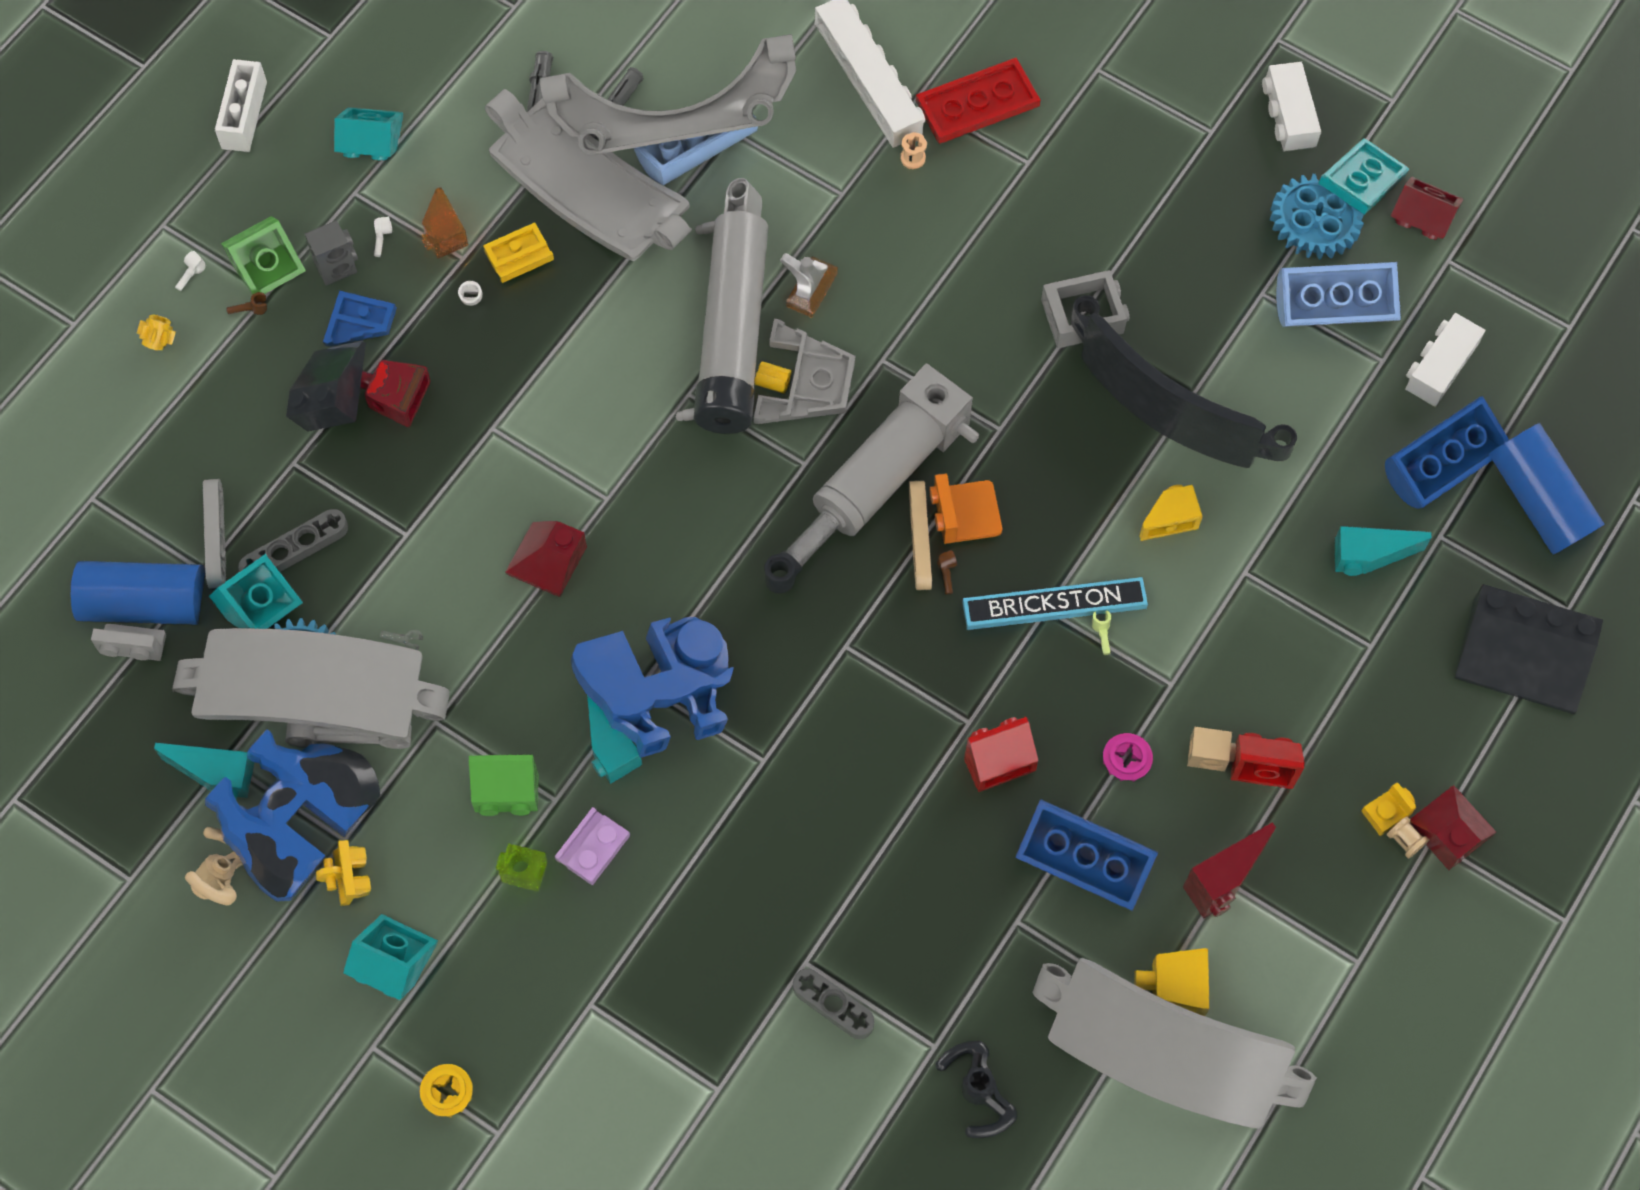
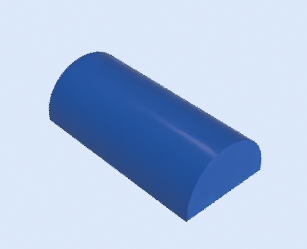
(1445, 454)
(1546, 488)
(137, 592)
(1086, 854)

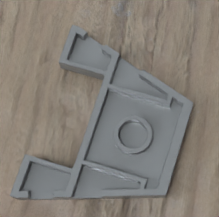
(819, 380)

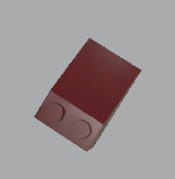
(1218, 879)

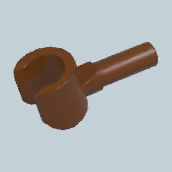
(258, 309)
(945, 562)

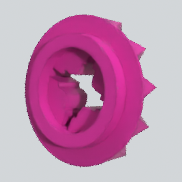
(1140, 752)

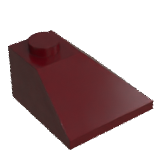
(548, 556)
(1452, 827)

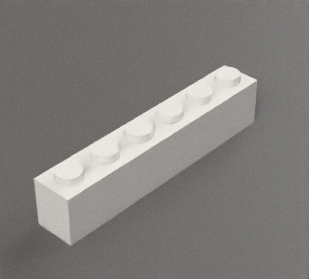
(868, 70)

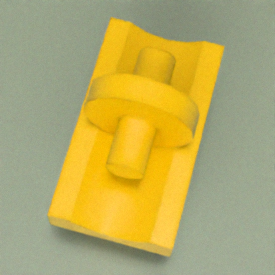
(344, 860)

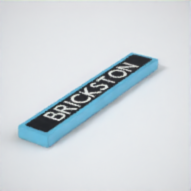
(1054, 603)

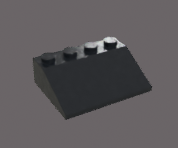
(1528, 648)

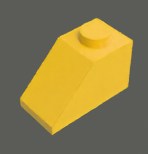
(1173, 513)

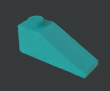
(1370, 548)
(612, 750)
(210, 765)

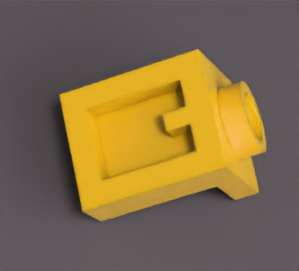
(1389, 808)

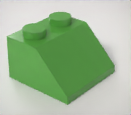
(263, 256)
(503, 784)

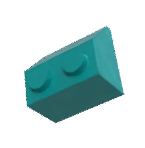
(367, 133)
(389, 956)

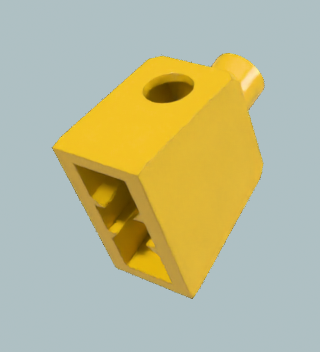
(1179, 979)

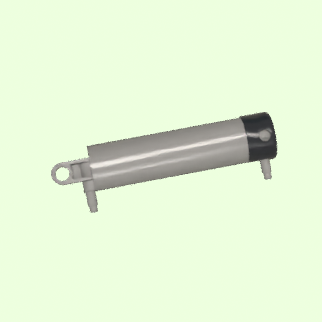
(732, 314)

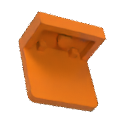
(965, 510)

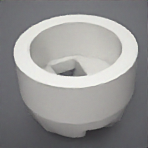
(471, 288)

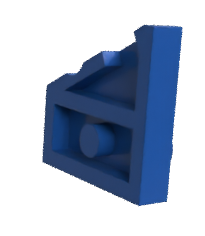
(358, 319)

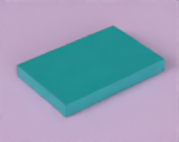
(1363, 176)

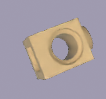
(1211, 749)

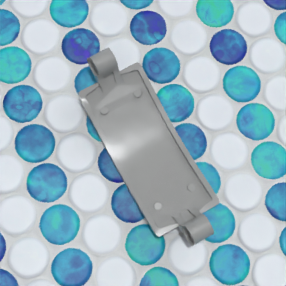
(590, 192)
(310, 681)
(1169, 1048)

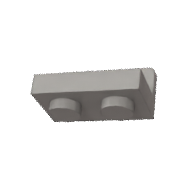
(129, 642)

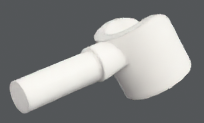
(382, 226)
(196, 266)

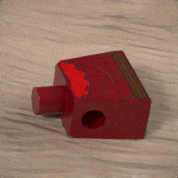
(396, 389)

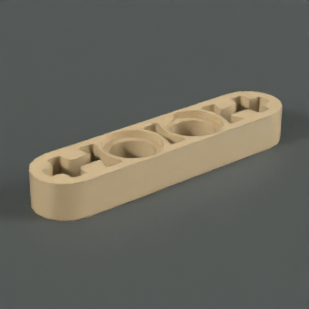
(920, 535)

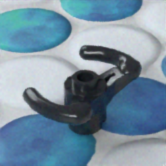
(984, 1077)

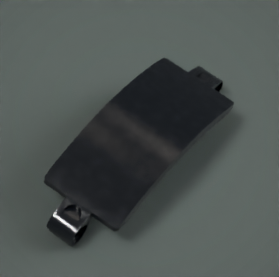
(1169, 406)

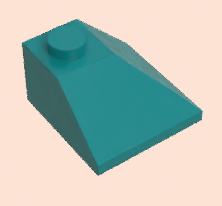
(256, 596)

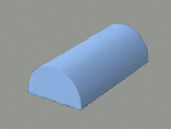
(672, 159)
(1338, 294)

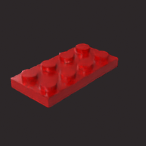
(977, 100)

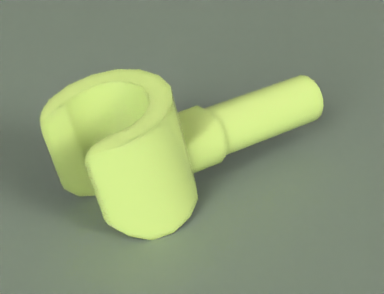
(1102, 627)

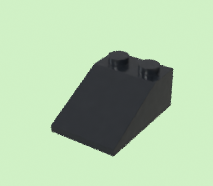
(328, 388)

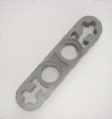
(214, 533)

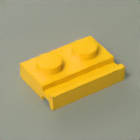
(518, 252)

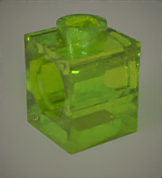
(529, 878)

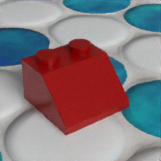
(1267, 761)

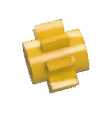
(156, 332)

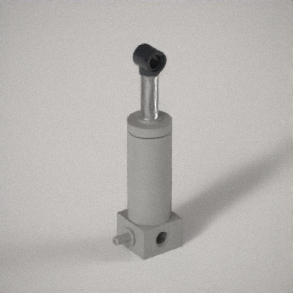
(928, 416)

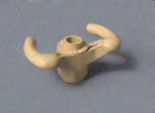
(215, 874)

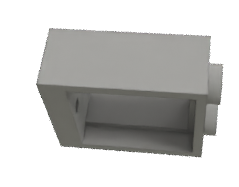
(1052, 293)

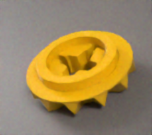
(440, 1077)

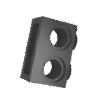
(332, 252)

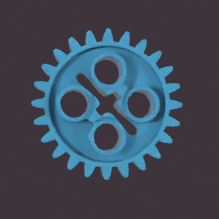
(1316, 217)

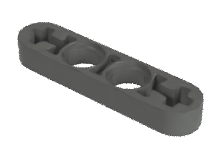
(291, 540)

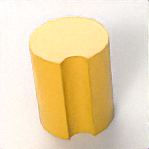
(773, 377)

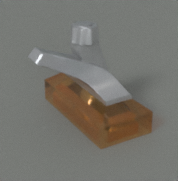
(812, 284)

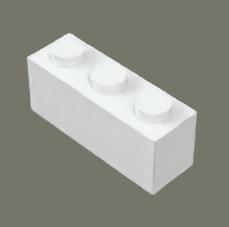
(241, 105)
(1291, 106)
(1443, 359)

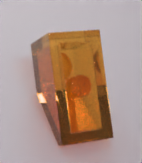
(442, 227)

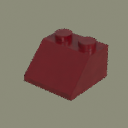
(1426, 208)

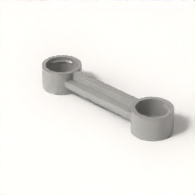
(304, 735)

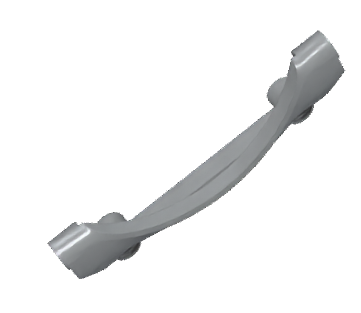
(622, 127)

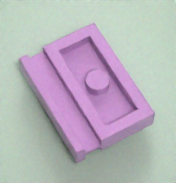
(592, 846)

